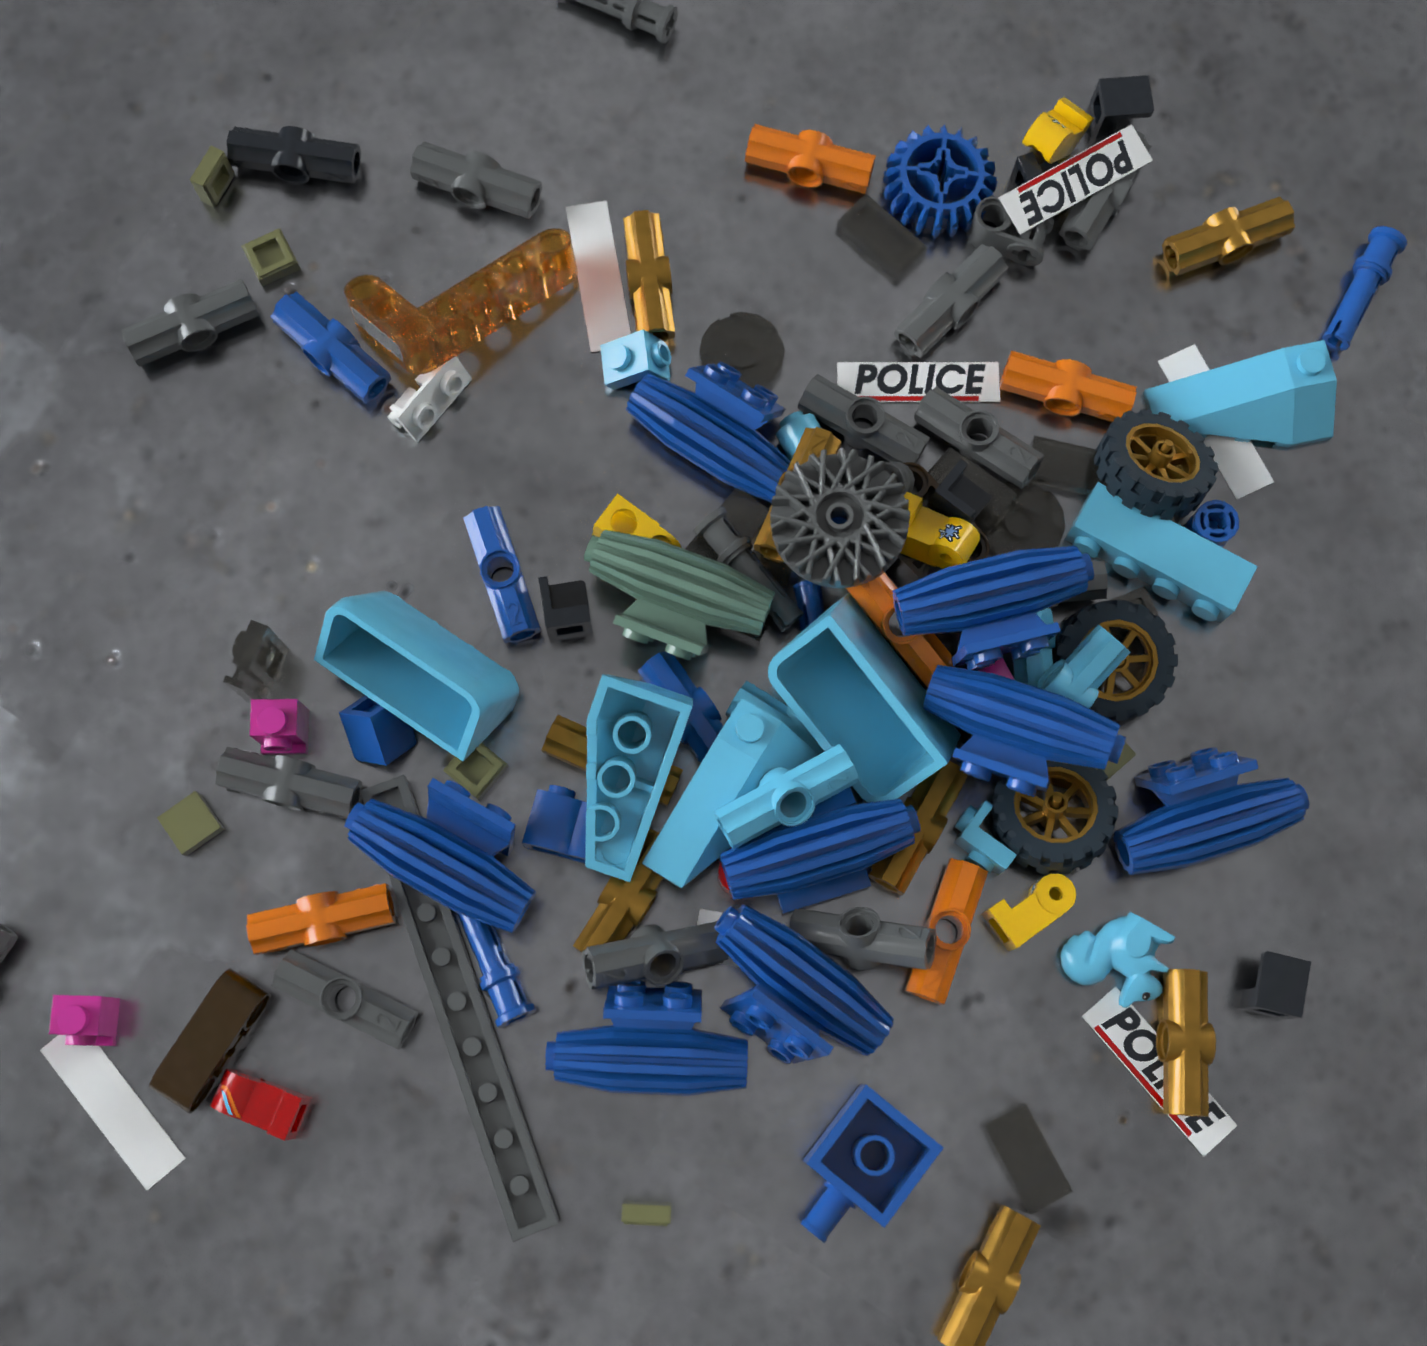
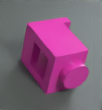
(280, 726)
(85, 1019)

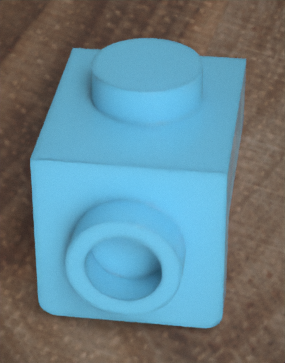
(633, 357)
(982, 847)

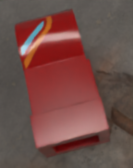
(261, 1104)

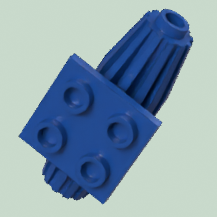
(715, 425)
(994, 602)
(1019, 728)
(1206, 812)
(447, 852)
(822, 855)
(796, 991)
(650, 1046)

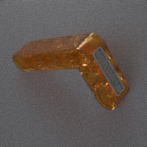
(466, 312)

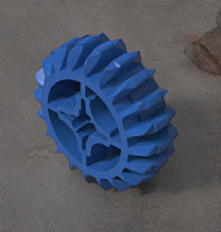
(917, 190)

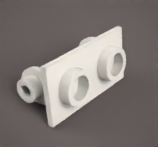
(422, 408)

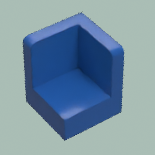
(375, 732)

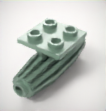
(676, 592)

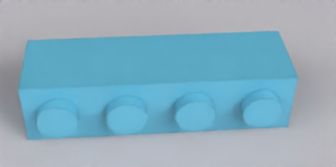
(1162, 555)

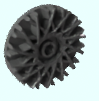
(843, 488)

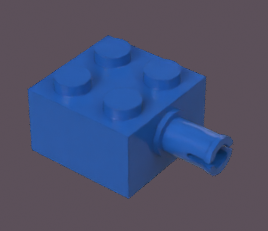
(869, 1162)

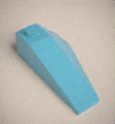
(1267, 398)
(629, 756)
(735, 764)

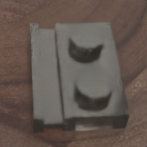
(258, 660)

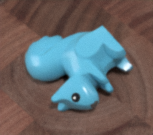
(1121, 945)

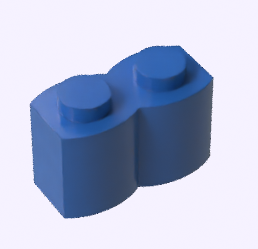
(557, 824)

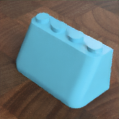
(416, 670)
(862, 695)

